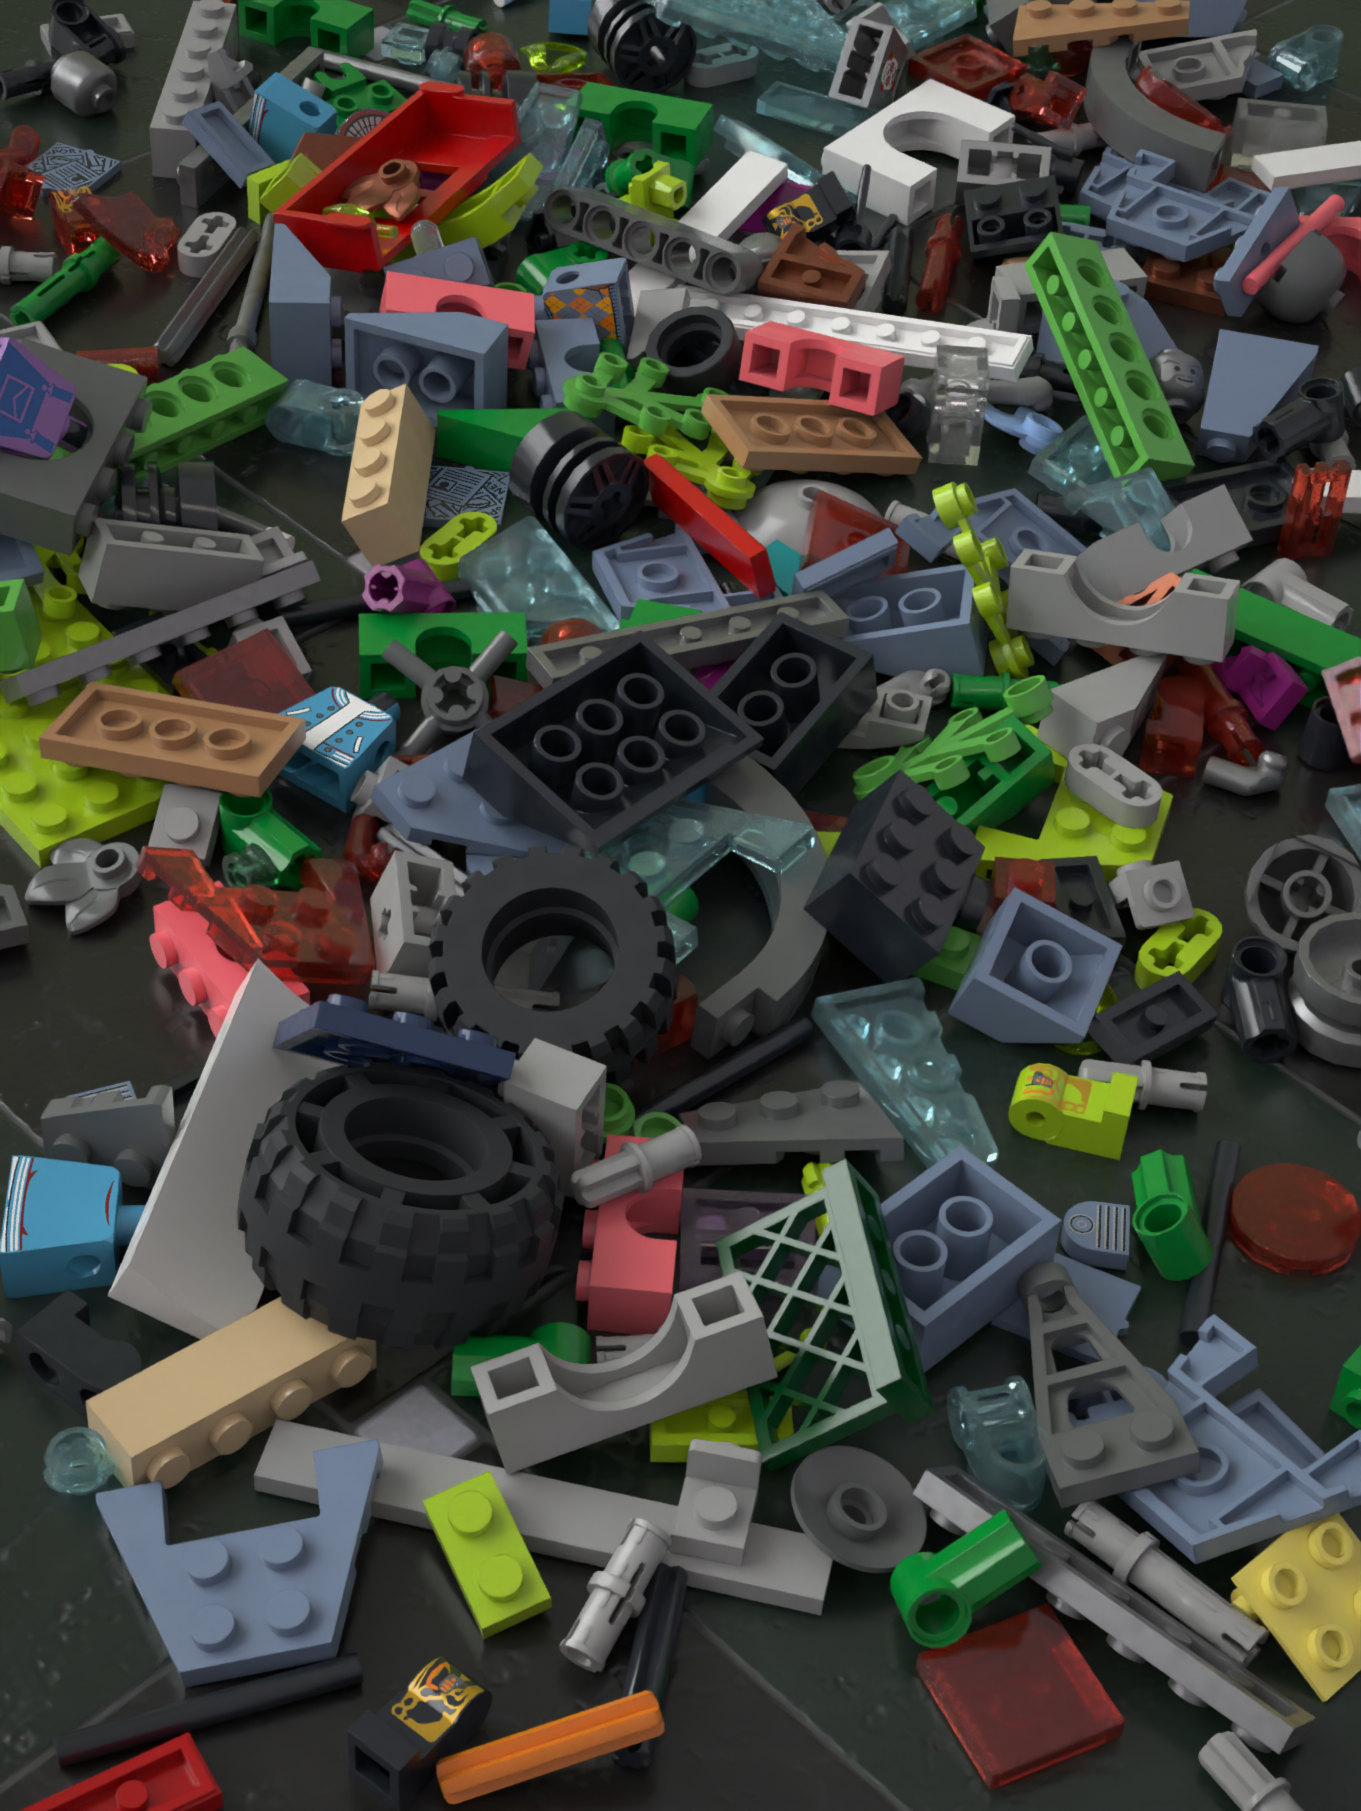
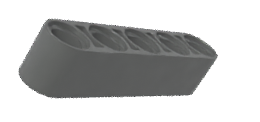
(671, 244)

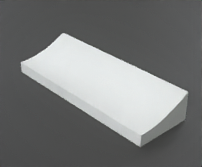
(187, 1248)

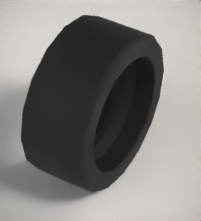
(688, 327)

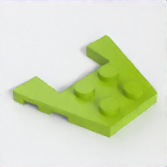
(1076, 831)

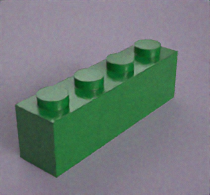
(1299, 639)

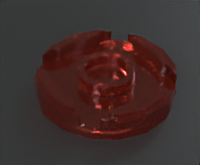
(1294, 1219)

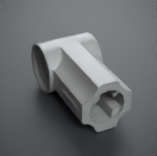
(1288, 586)

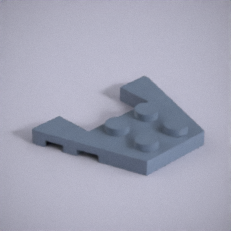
(1111, 175)
(1171, 219)
(1016, 524)
(663, 572)
(1244, 1481)
(252, 1594)

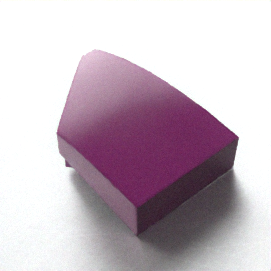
(1264, 684)

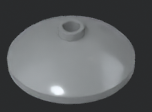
(783, 510)

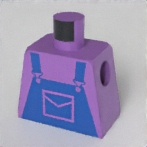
(35, 406)

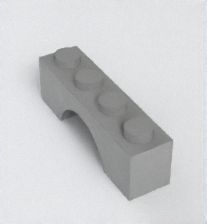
(1056, 599)
(702, 1352)

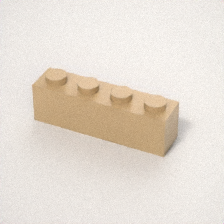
(389, 476)
(223, 1393)

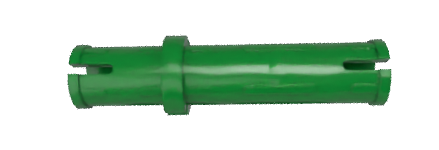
(77, 275)

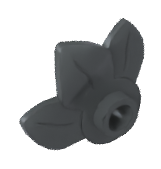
(87, 880)

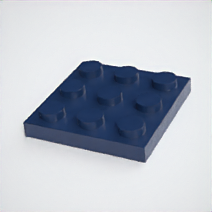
(348, 1035)

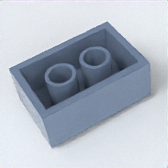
(959, 1249)

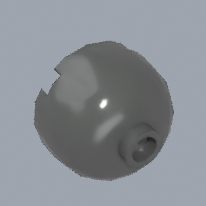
(1306, 282)
(1300, 885)

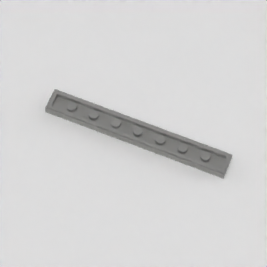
(553, 1516)

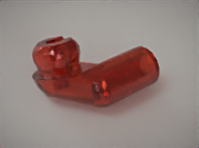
(23, 145)

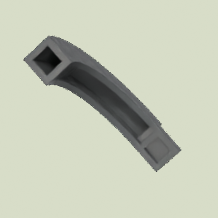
(1134, 123)
(783, 972)

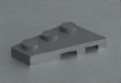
(814, 1121)

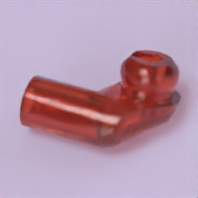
(363, 850)

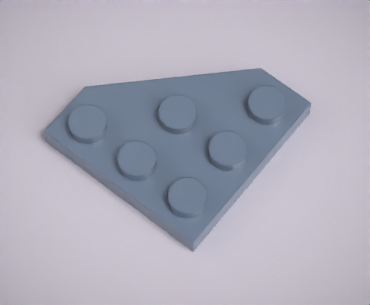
(437, 804)

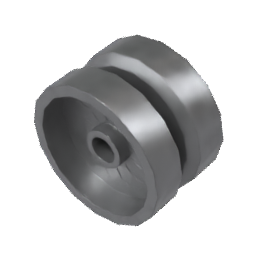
(1327, 989)

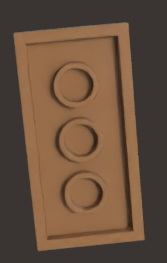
(808, 436)
(173, 739)

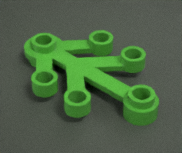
(636, 403)
(963, 736)

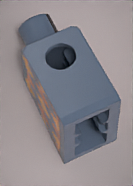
(592, 291)

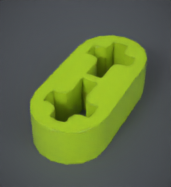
(454, 540)
(1168, 947)

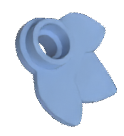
(1031, 427)

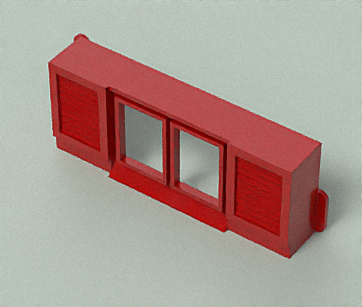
(435, 130)

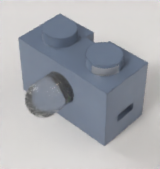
(456, 262)

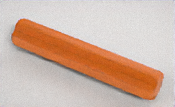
(550, 1747)

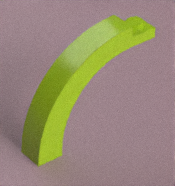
(484, 216)

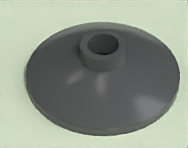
(858, 1508)

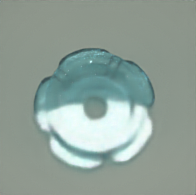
(444, 64)
(75, 1448)

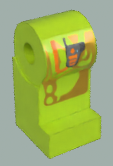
(1073, 1109)

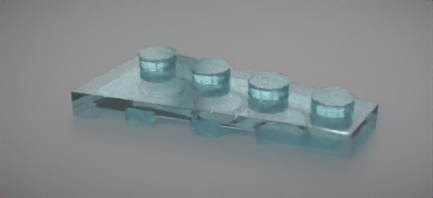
(905, 1068)

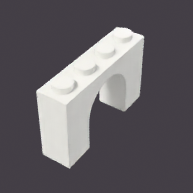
(923, 119)

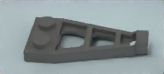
(1110, 1453)

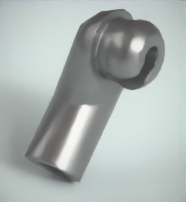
(1247, 780)

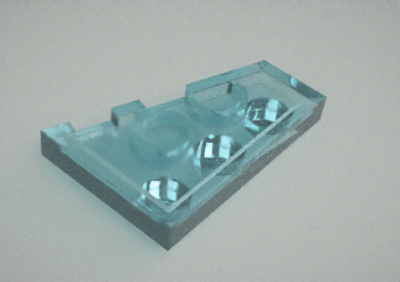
(546, 132)

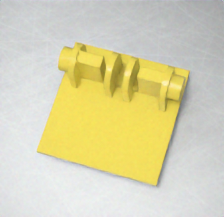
(1309, 1600)

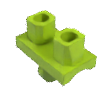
(657, 192)

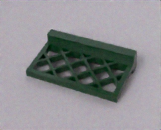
(876, 1308)

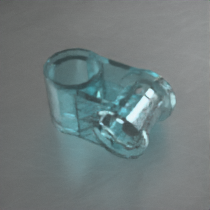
(1308, 56)
(315, 416)
(1001, 1439)

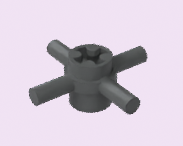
(434, 688)

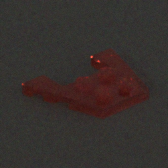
(296, 935)

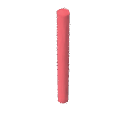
(1272, 263)

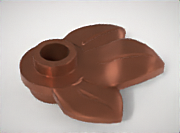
(391, 188)

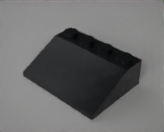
(606, 747)

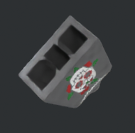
(869, 66)

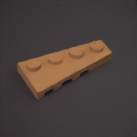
(1097, 23)

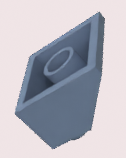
(1034, 975)

